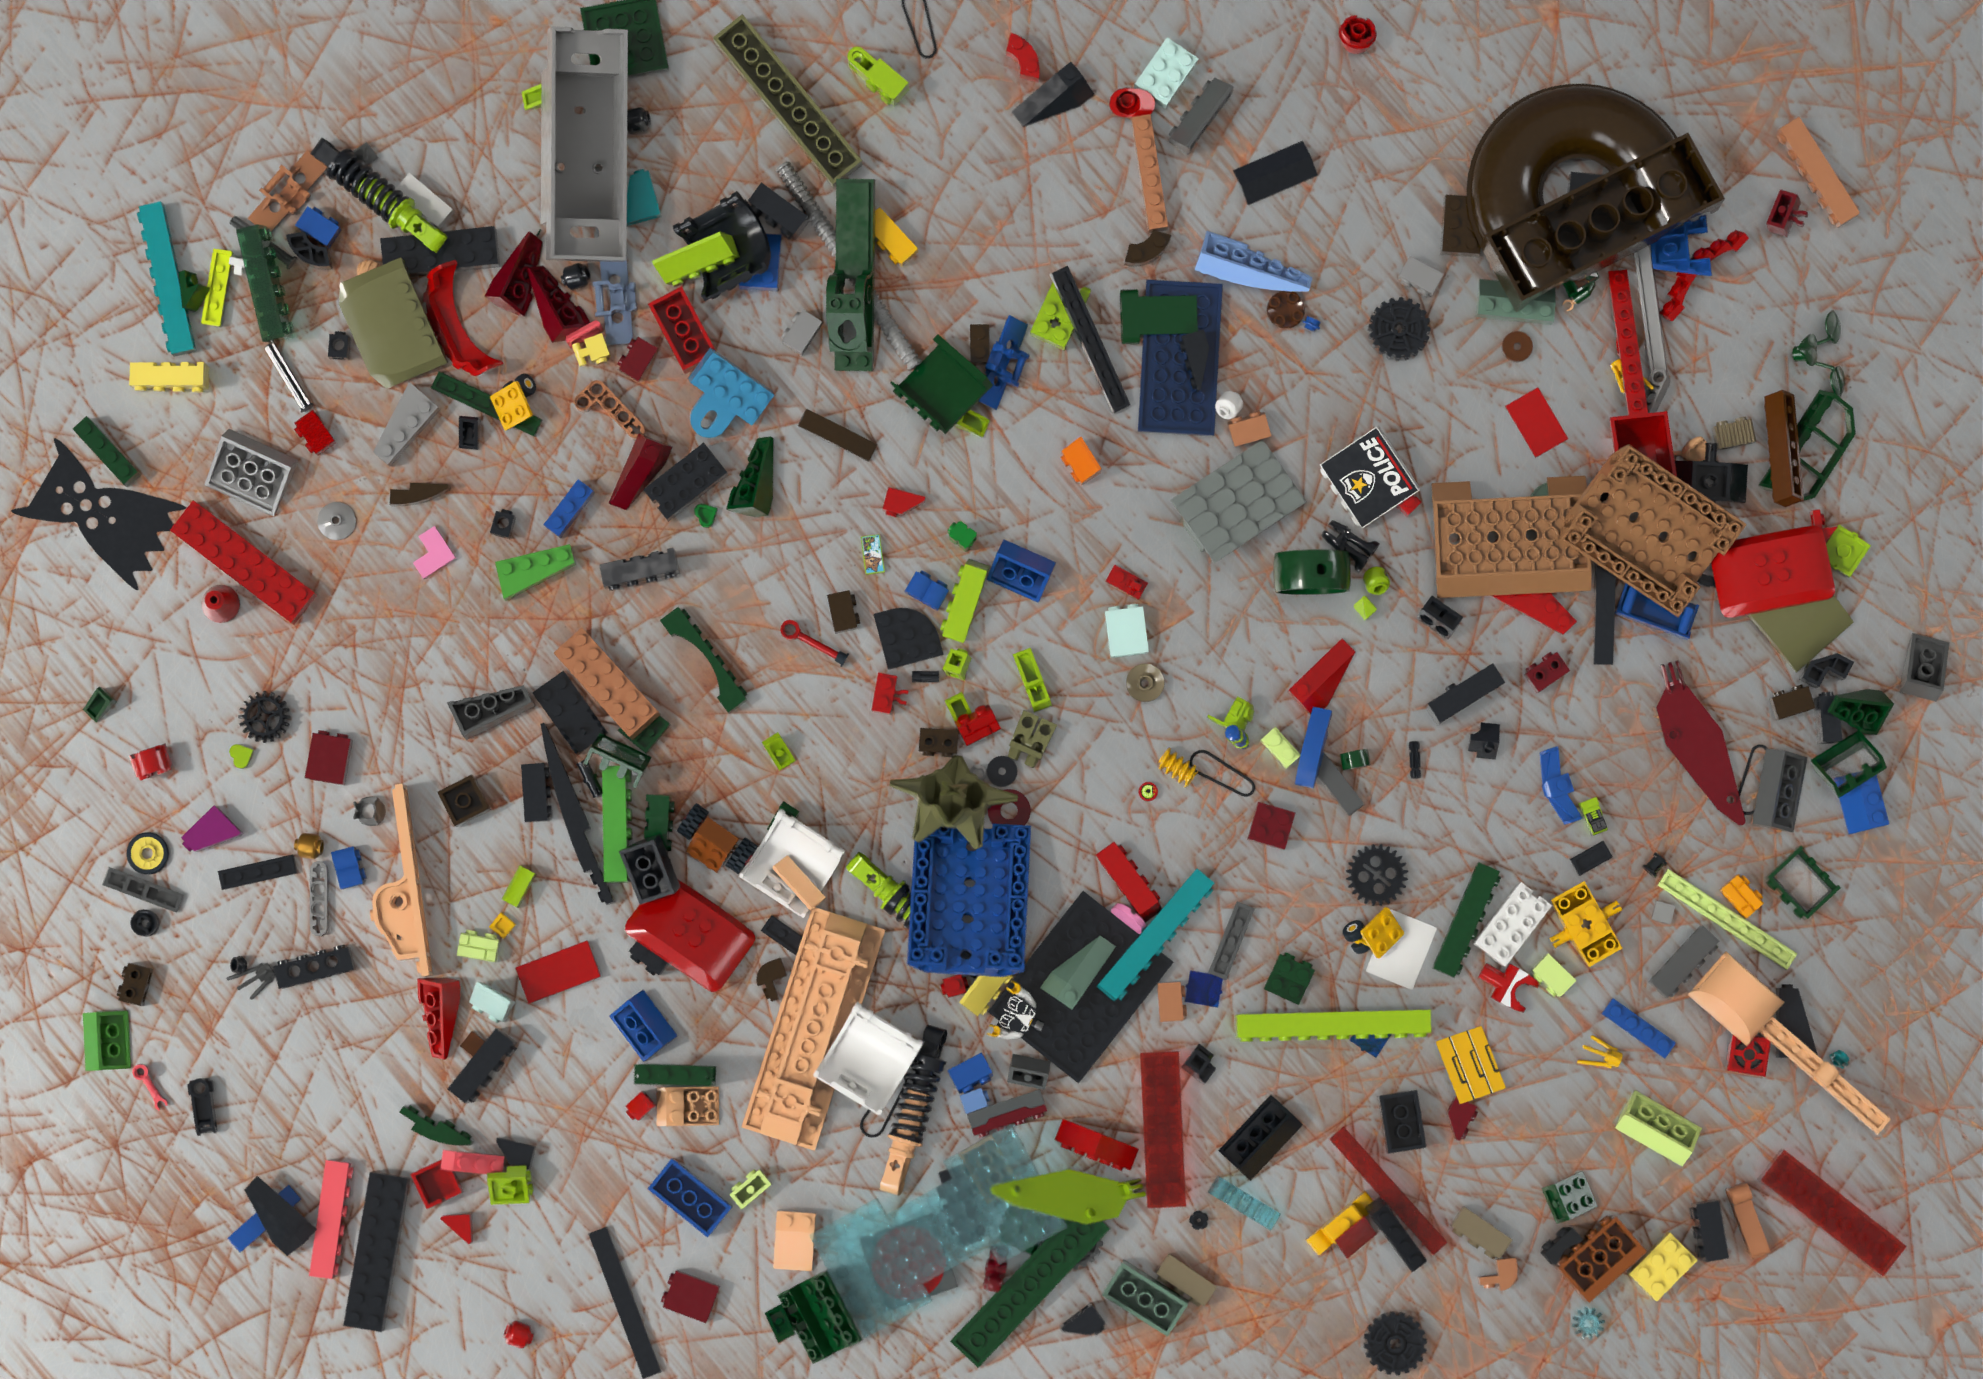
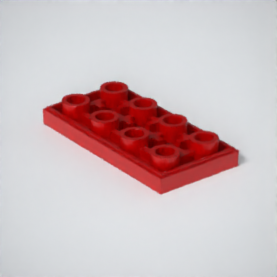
(558, 972)

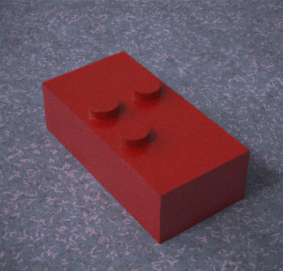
(681, 328)

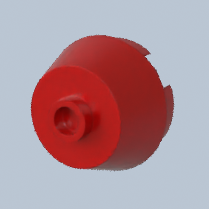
(1357, 34)

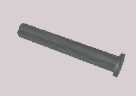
(281, 254)

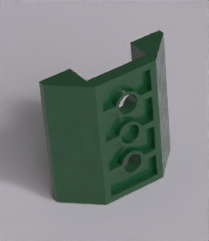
(820, 1316)

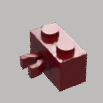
(1785, 213)

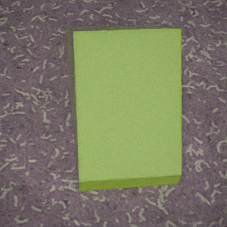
(532, 97)
(973, 423)
(957, 706)

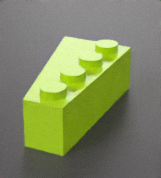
(965, 600)

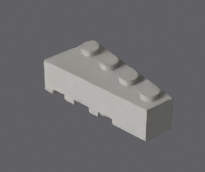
(405, 424)

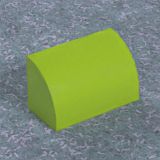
(518, 886)

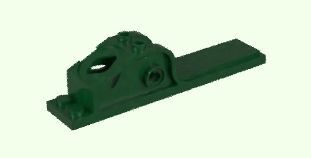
(853, 261)

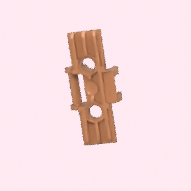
(292, 195)

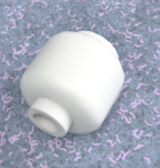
(1229, 405)

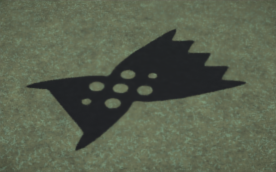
(118, 544)

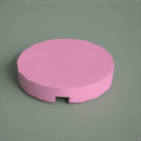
(1124, 913)

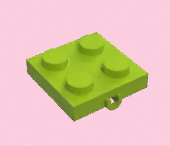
(1845, 550)

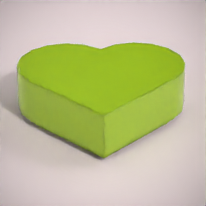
(241, 755)

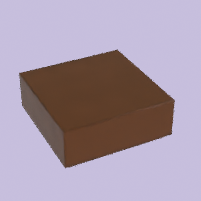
(472, 1043)

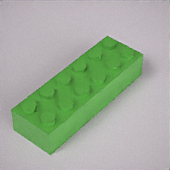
(616, 823)

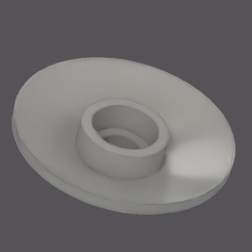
(346, 522)

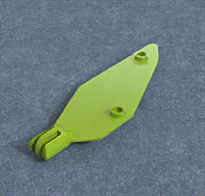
(1070, 1195)

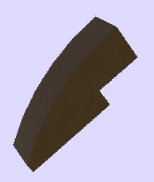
(417, 494)

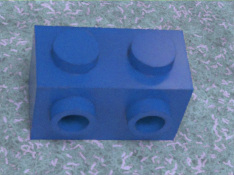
(318, 227)
(970, 1073)

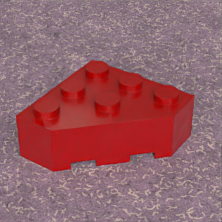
(1096, 1145)

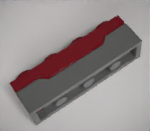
(1007, 1112)

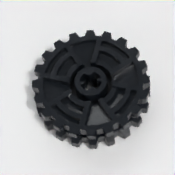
(1411, 320)
(1393, 1328)

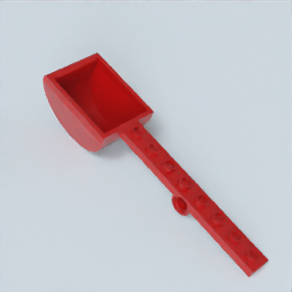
(1641, 430)

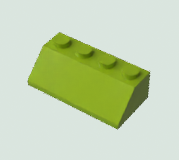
(696, 259)

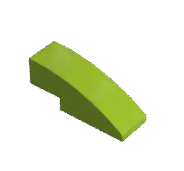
(1032, 680)

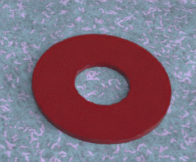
(1022, 816)

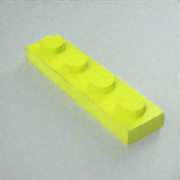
(218, 285)

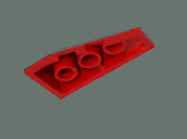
(1322, 680)

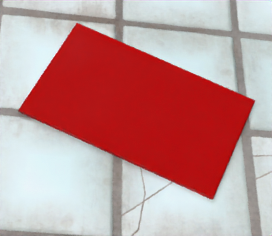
(1536, 422)
(1355, 1237)

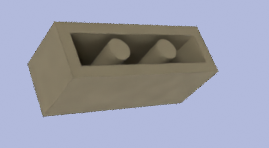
(1480, 1233)
(1185, 1280)

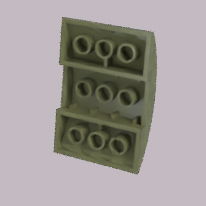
(1803, 630)

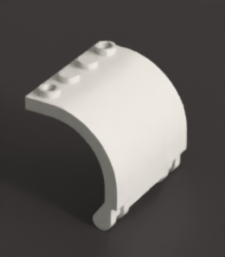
(806, 848)
(868, 1059)

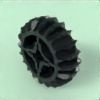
(272, 714)

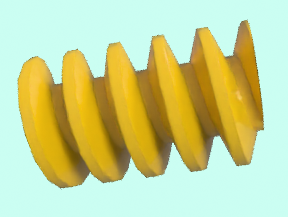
(1177, 767)

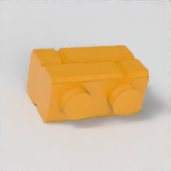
(1742, 896)

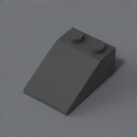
(1925, 667)

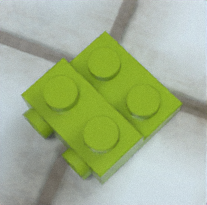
(510, 1186)

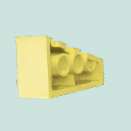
(169, 376)

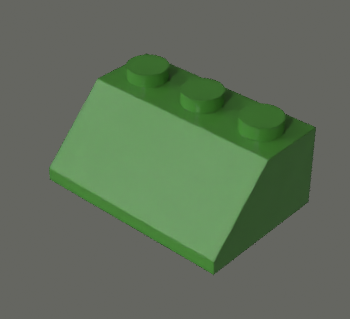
(106, 1040)

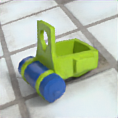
(1236, 721)

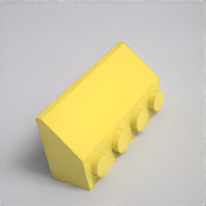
(981, 993)

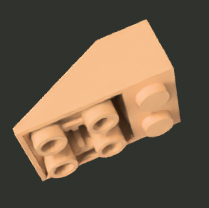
(687, 1106)

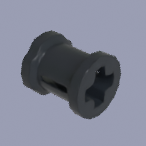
(1654, 865)

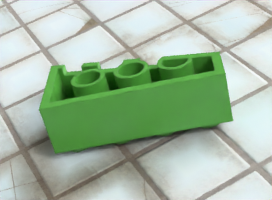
(528, 570)

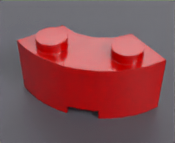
(1024, 56)

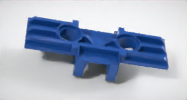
(999, 358)

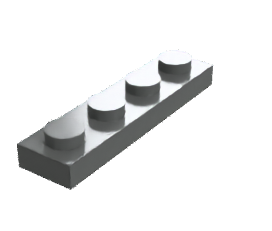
(1231, 940)

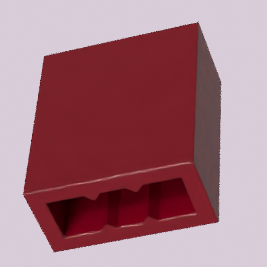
(328, 758)
(690, 1296)

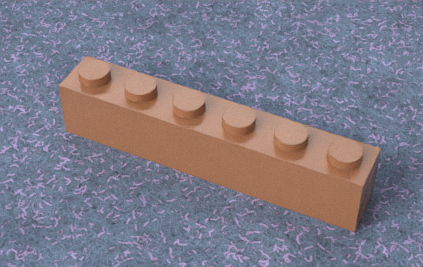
(1818, 172)
(1149, 173)

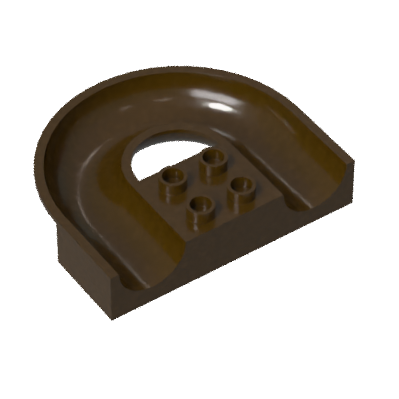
(1649, 187)

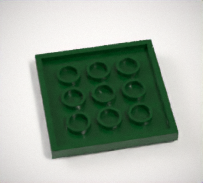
(644, 29)

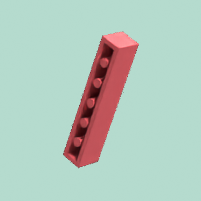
(330, 1219)

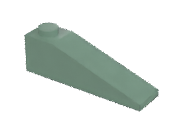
(1074, 976)

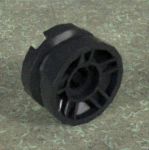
(152, 925)

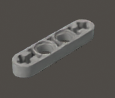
(322, 898)

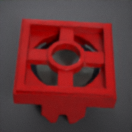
(1745, 1058)

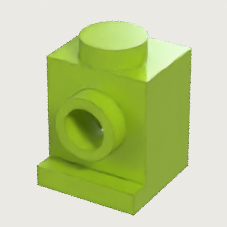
(953, 658)

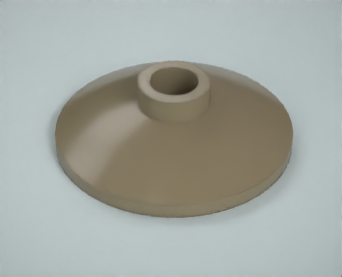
(1149, 673)

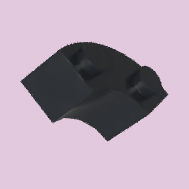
(309, 253)

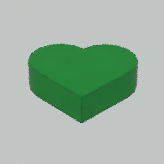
(705, 514)

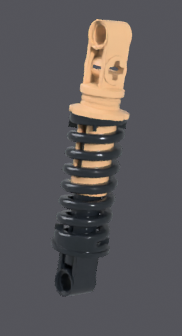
(906, 1133)

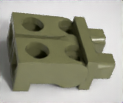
(1031, 744)

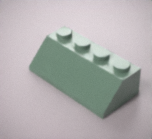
(1495, 304)

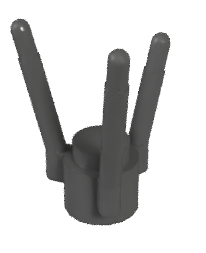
(264, 973)

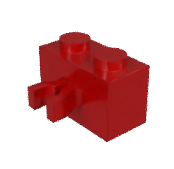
(885, 693)

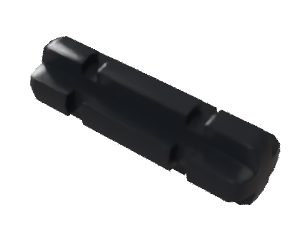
(1414, 757)

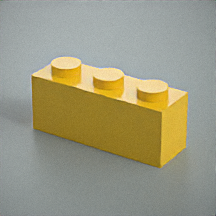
(893, 239)

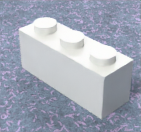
(426, 201)

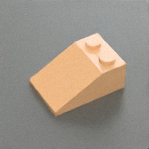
(792, 1240)

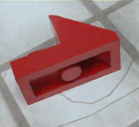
(1818, 519)

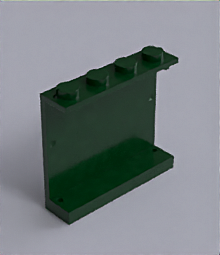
(943, 386)
(674, 1075)

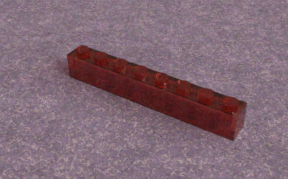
(1387, 1190)

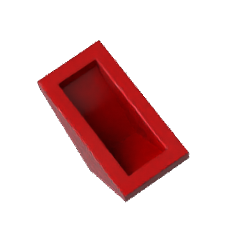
(461, 1225)

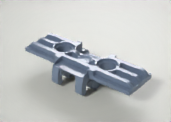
(622, 301)

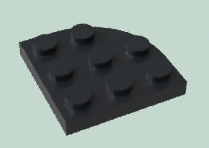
(907, 637)

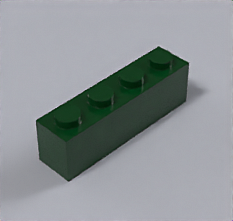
(106, 451)

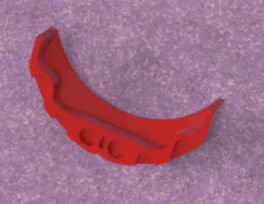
(447, 326)

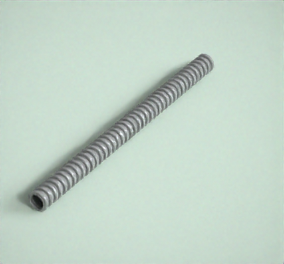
(829, 236)

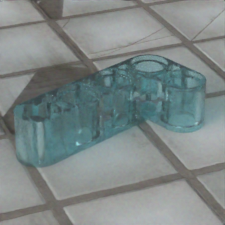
(1243, 1202)

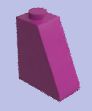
(210, 830)

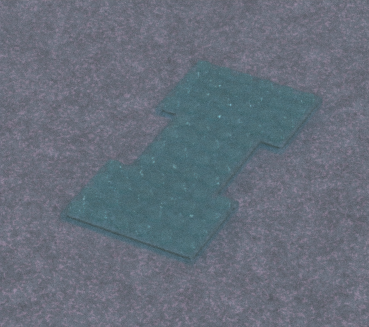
(887, 1258)

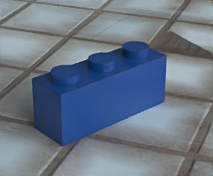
(569, 508)

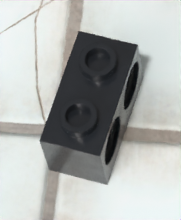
(1440, 617)

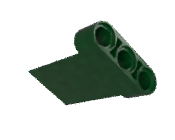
(1155, 315)

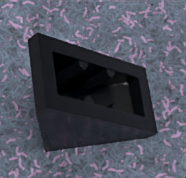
(469, 432)

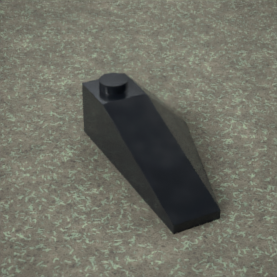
(1060, 93)
(282, 1222)

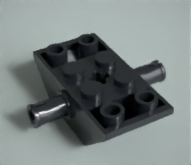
(1728, 478)

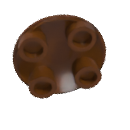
(1285, 309)

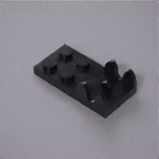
(569, 712)

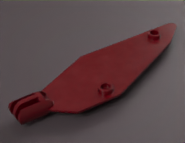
(1698, 744)

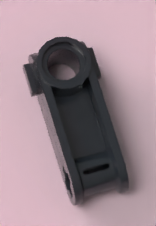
(203, 1106)

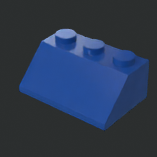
(1021, 570)
(1864, 807)
(643, 1025)

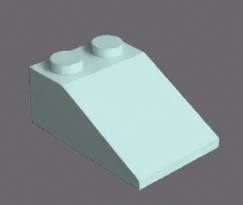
(491, 1001)

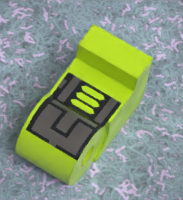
(1593, 816)

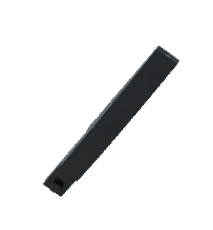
(1603, 612)
(574, 816)

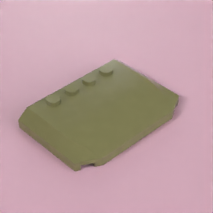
(390, 324)

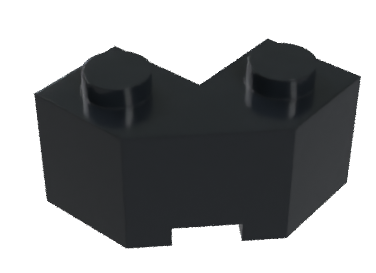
(1833, 664)

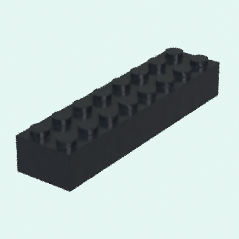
(376, 1251)

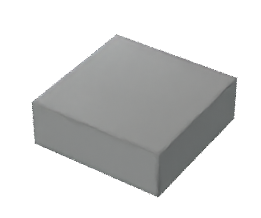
(1663, 912)

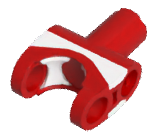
(1506, 984)

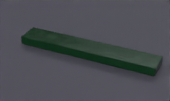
(478, 400)

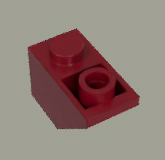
(1460, 1116)

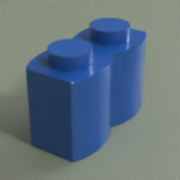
(927, 590)
(348, 867)

